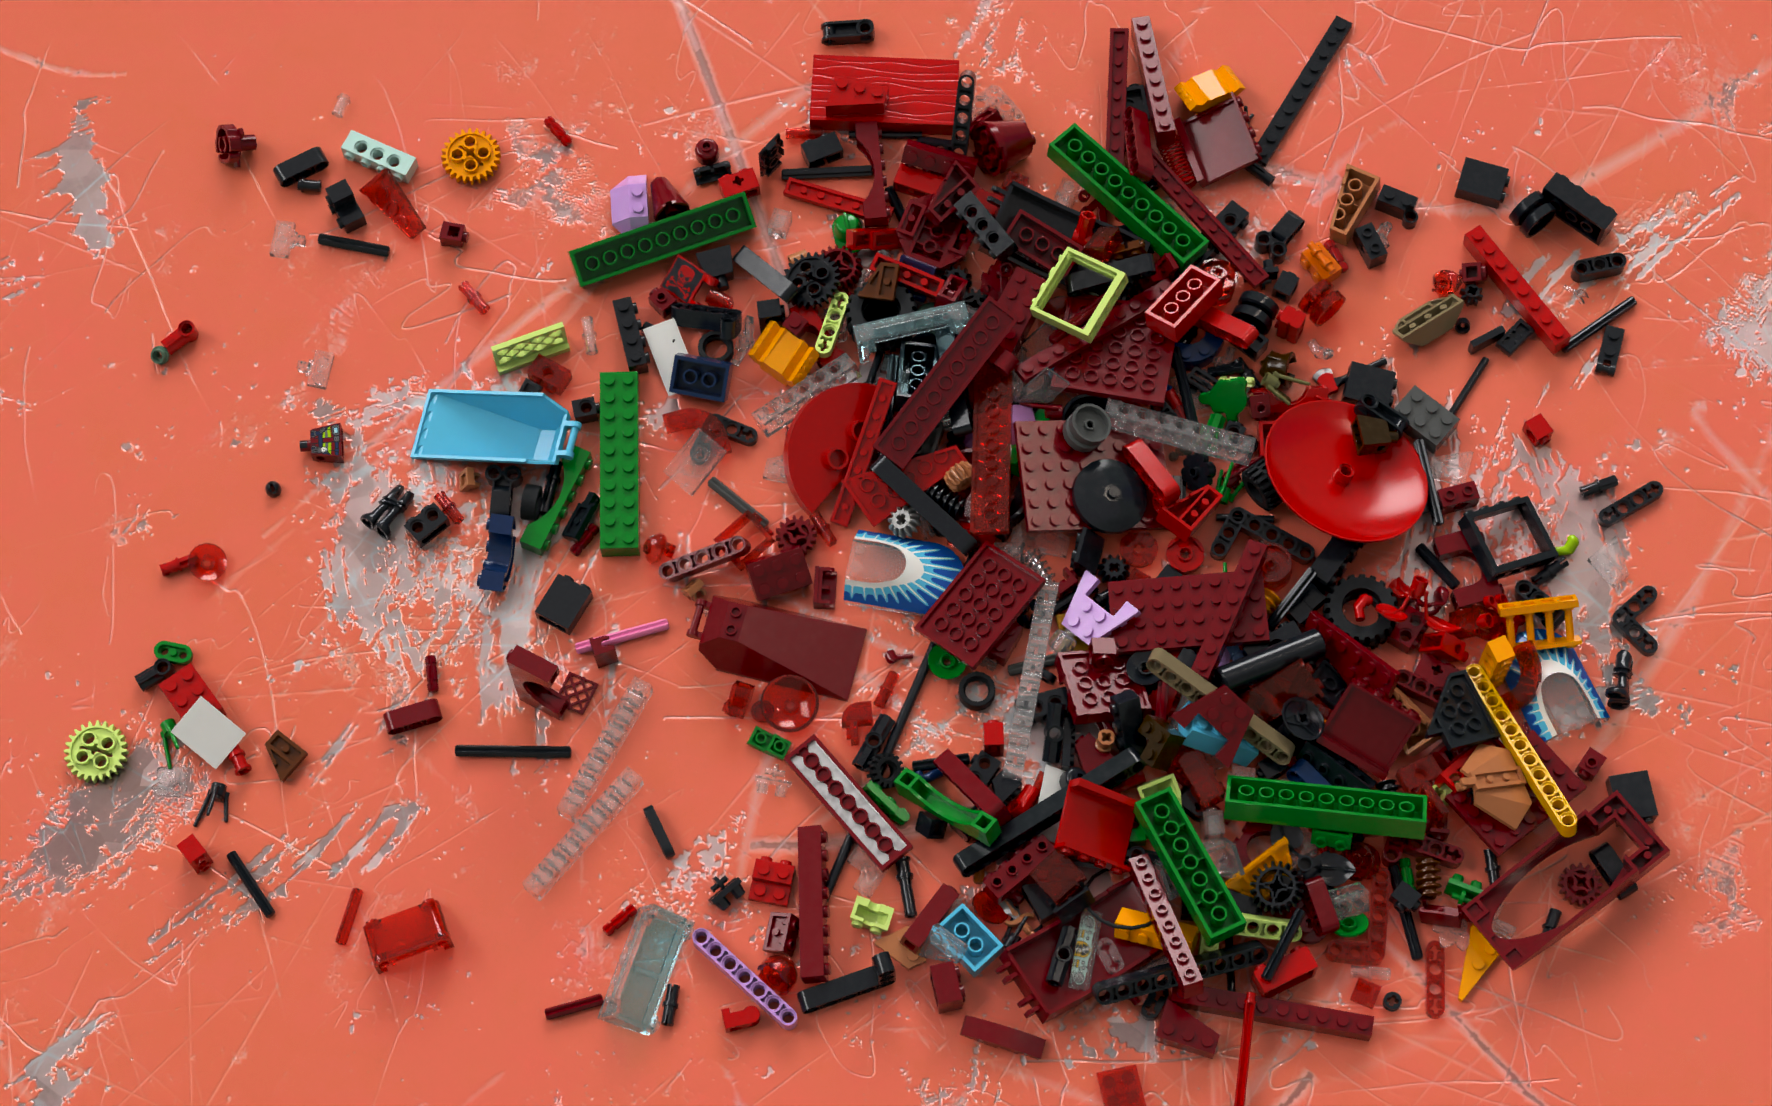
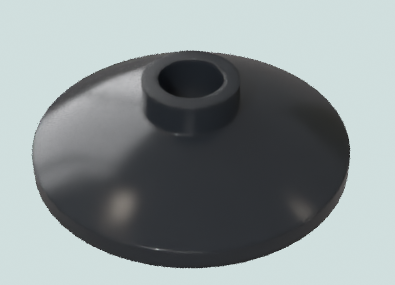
(1136, 665)

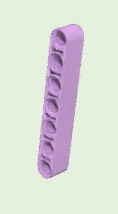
(748, 987)

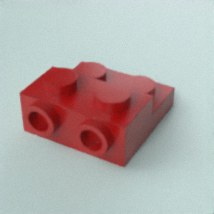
(772, 882)

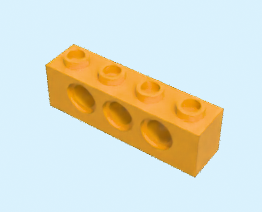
(1497, 659)

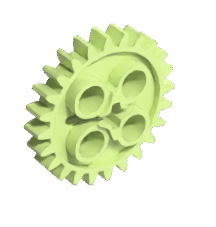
(102, 735)

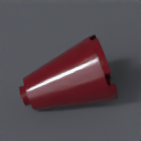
(666, 199)

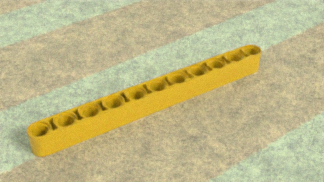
(1524, 756)

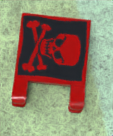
(686, 279)

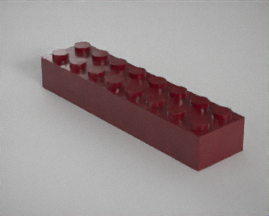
(1017, 298)

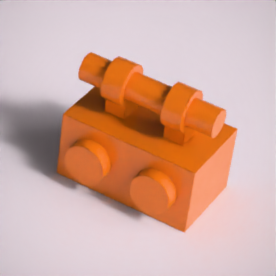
(1319, 263)

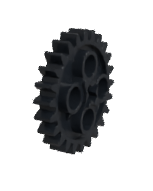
(818, 267)

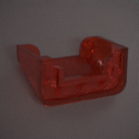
(407, 934)

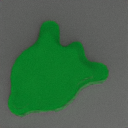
(1227, 397)

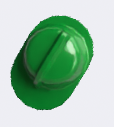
(840, 225)

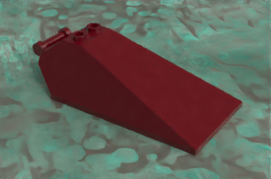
(775, 642)

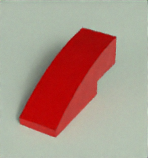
(872, 238)

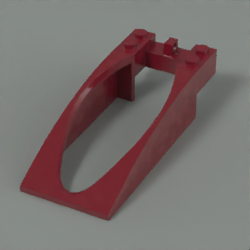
(1589, 824)

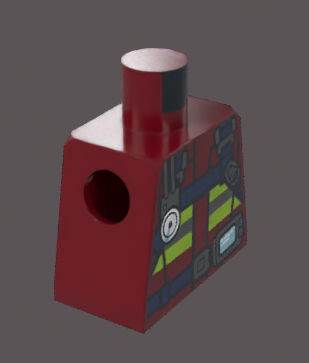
(325, 444)

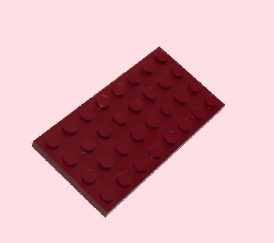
(1180, 611)

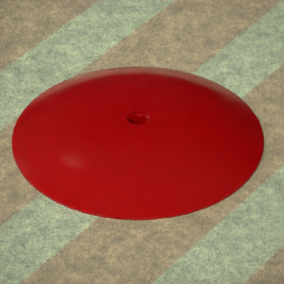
(1334, 489)

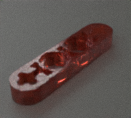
(1434, 979)

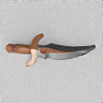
(1014, 912)

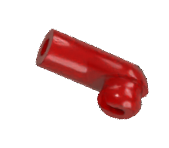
(1363, 601)

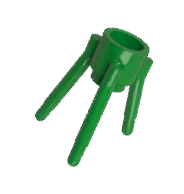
(1225, 491)
(167, 726)

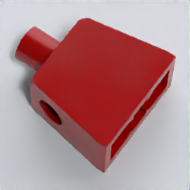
(1444, 647)

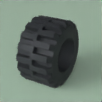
(1260, 487)

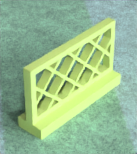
(521, 355)

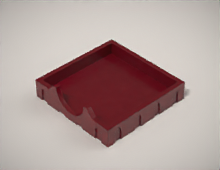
(1092, 686)

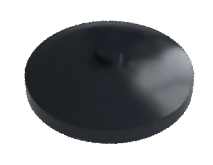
(1109, 496)

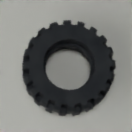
(858, 307)
(1350, 590)

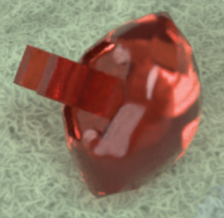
(1446, 283)
(656, 546)

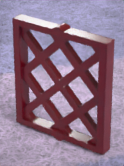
(583, 679)

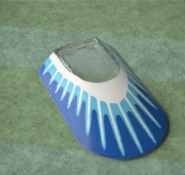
(898, 573)
(1563, 696)

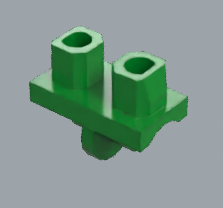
(1462, 891)

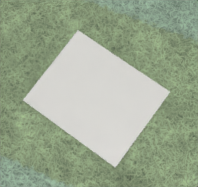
(208, 732)

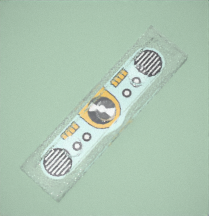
(1085, 951)

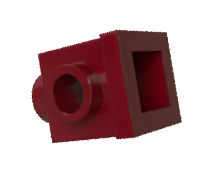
(449, 231)
(663, 306)

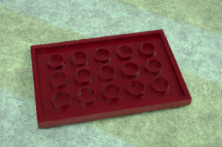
(980, 605)
(1497, 835)

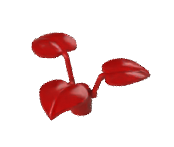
(1415, 591)

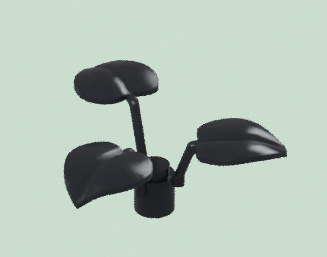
(1334, 867)

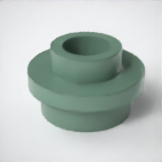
(156, 357)

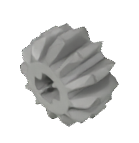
(904, 514)

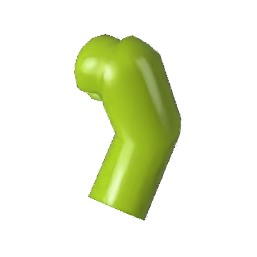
(1569, 547)

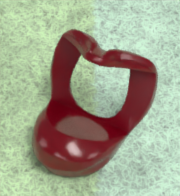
(1439, 599)

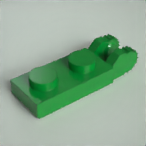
(886, 803)

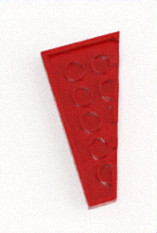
(879, 499)

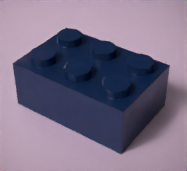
(701, 377)

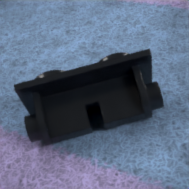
(711, 172)

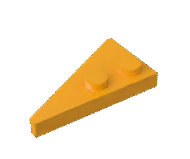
(1476, 962)

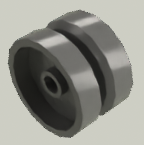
(1086, 428)

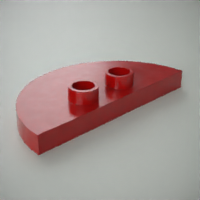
(823, 441)

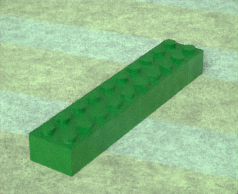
(1127, 197)
(661, 239)
(619, 464)
(1326, 807)

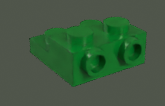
(1337, 839)

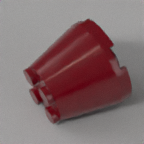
(1001, 144)

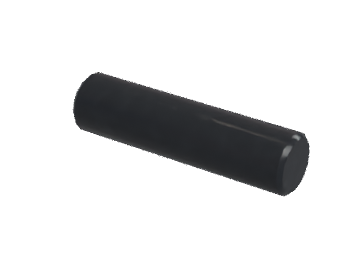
(1270, 660)

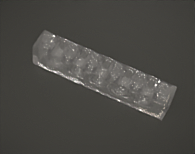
(784, 407)

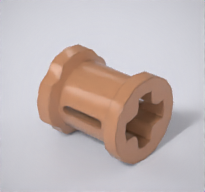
(1105, 740)

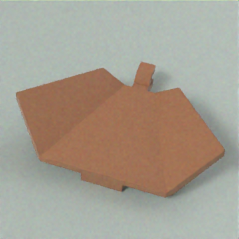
(1496, 784)

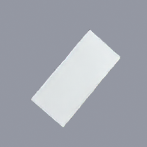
(663, 349)
(1050, 786)

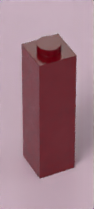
(930, 915)

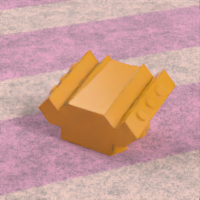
(1209, 89)
(783, 354)

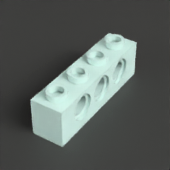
(356, 142)

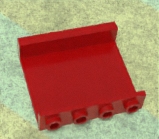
(1096, 825)

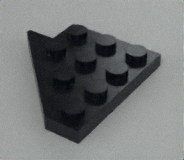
(1461, 715)

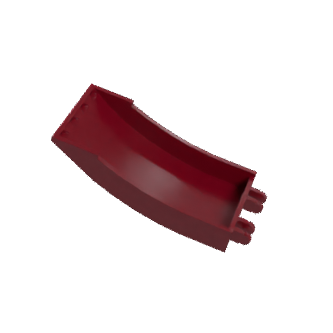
(1031, 957)

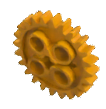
(482, 145)

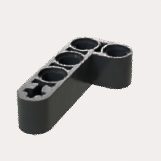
(705, 317)

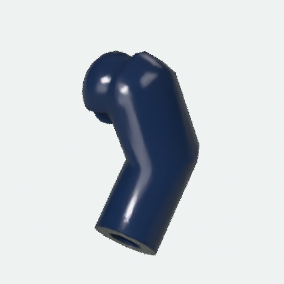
(931, 776)

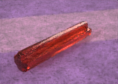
(349, 916)

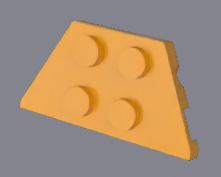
(1275, 853)

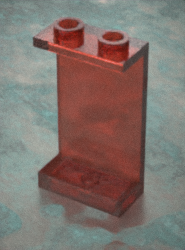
(1270, 695)

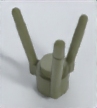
(1271, 383)

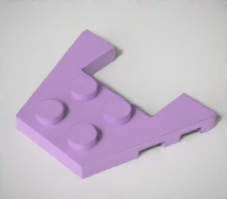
(1089, 619)

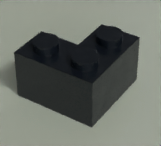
(343, 204)

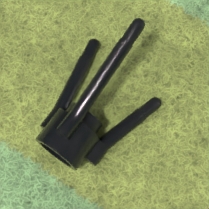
(215, 793)
(1012, 938)

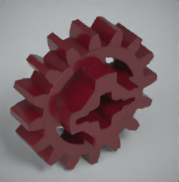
(795, 527)
(1574, 879)

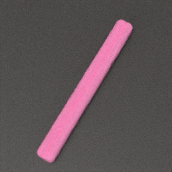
(625, 635)

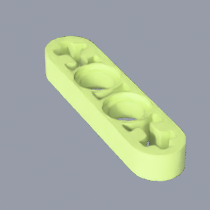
(832, 324)

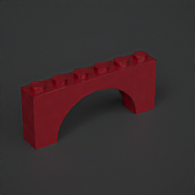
(533, 681)

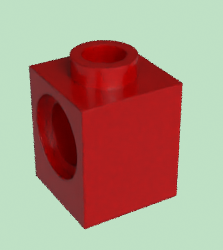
(1538, 430)

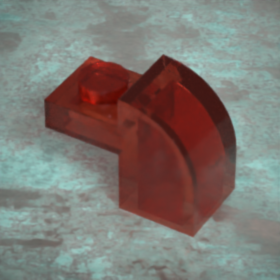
(739, 699)
(855, 716)

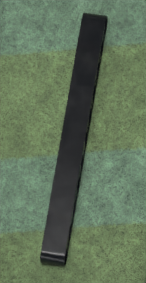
(1044, 814)

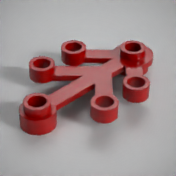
(1487, 621)

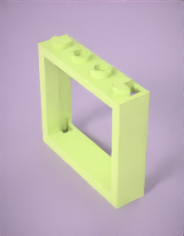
(1104, 307)

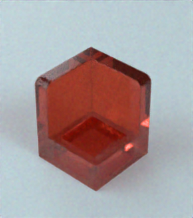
(1365, 993)

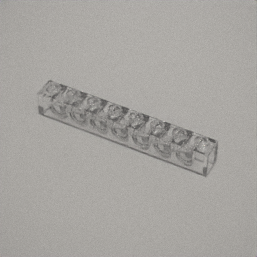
(1180, 432)
(605, 749)
(583, 833)

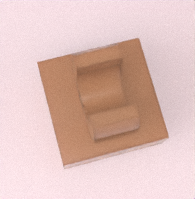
(467, 479)
(692, 588)

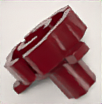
(233, 141)

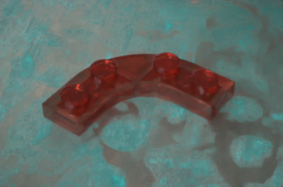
(692, 419)
(1529, 678)

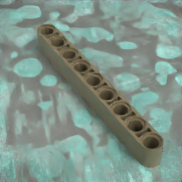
(1195, 687)

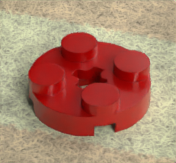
(1184, 565)

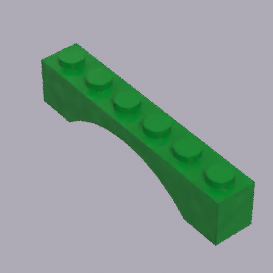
(539, 533)
(973, 822)

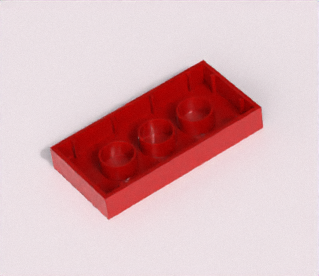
(919, 92)

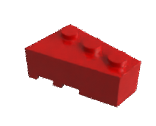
(856, 96)
(1189, 513)

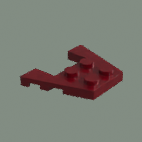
(1225, 713)

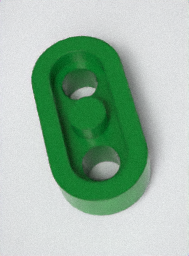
(174, 652)

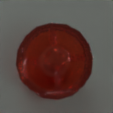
(1365, 860)
(778, 973)

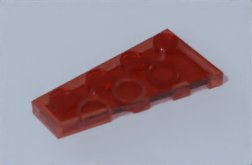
(390, 198)

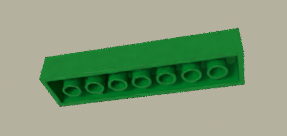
(1189, 866)

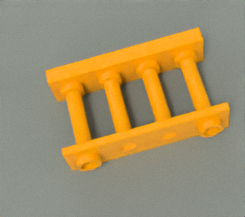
(1546, 606)

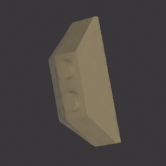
(1429, 320)

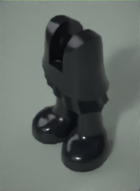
(388, 502)
(1619, 695)

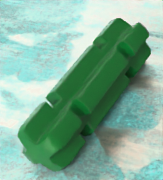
(1406, 872)

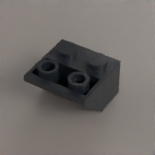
(1087, 552)

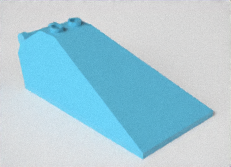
(494, 428)

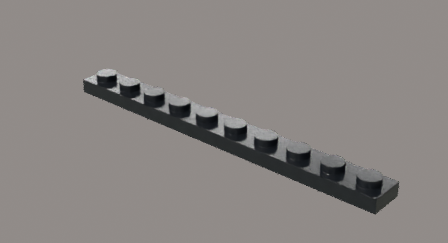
(1303, 87)

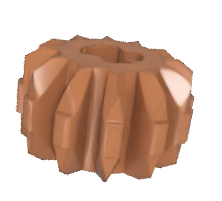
(959, 476)

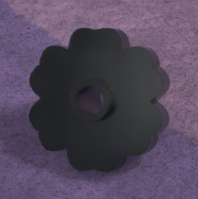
(1197, 471)

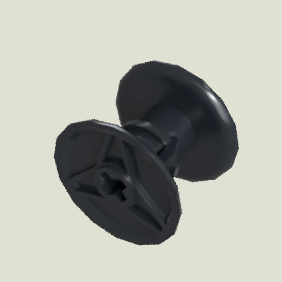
(1299, 722)

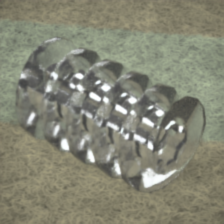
(1034, 562)

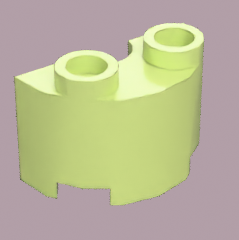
(871, 915)

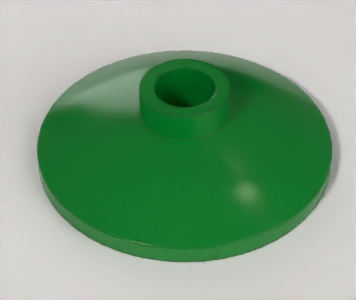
(937, 667)
(1353, 926)

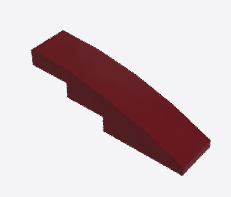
(1003, 1037)

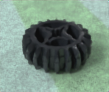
(1258, 885)

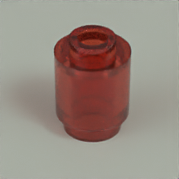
(719, 299)

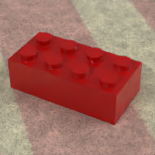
(1183, 303)

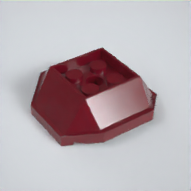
(918, 238)

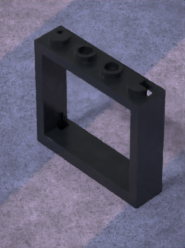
(1483, 555)

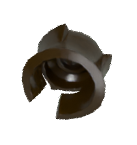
(1278, 363)

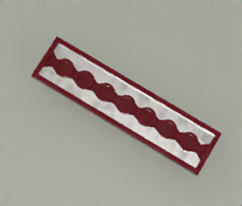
(848, 803)

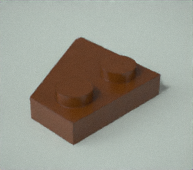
(882, 283)
(284, 754)

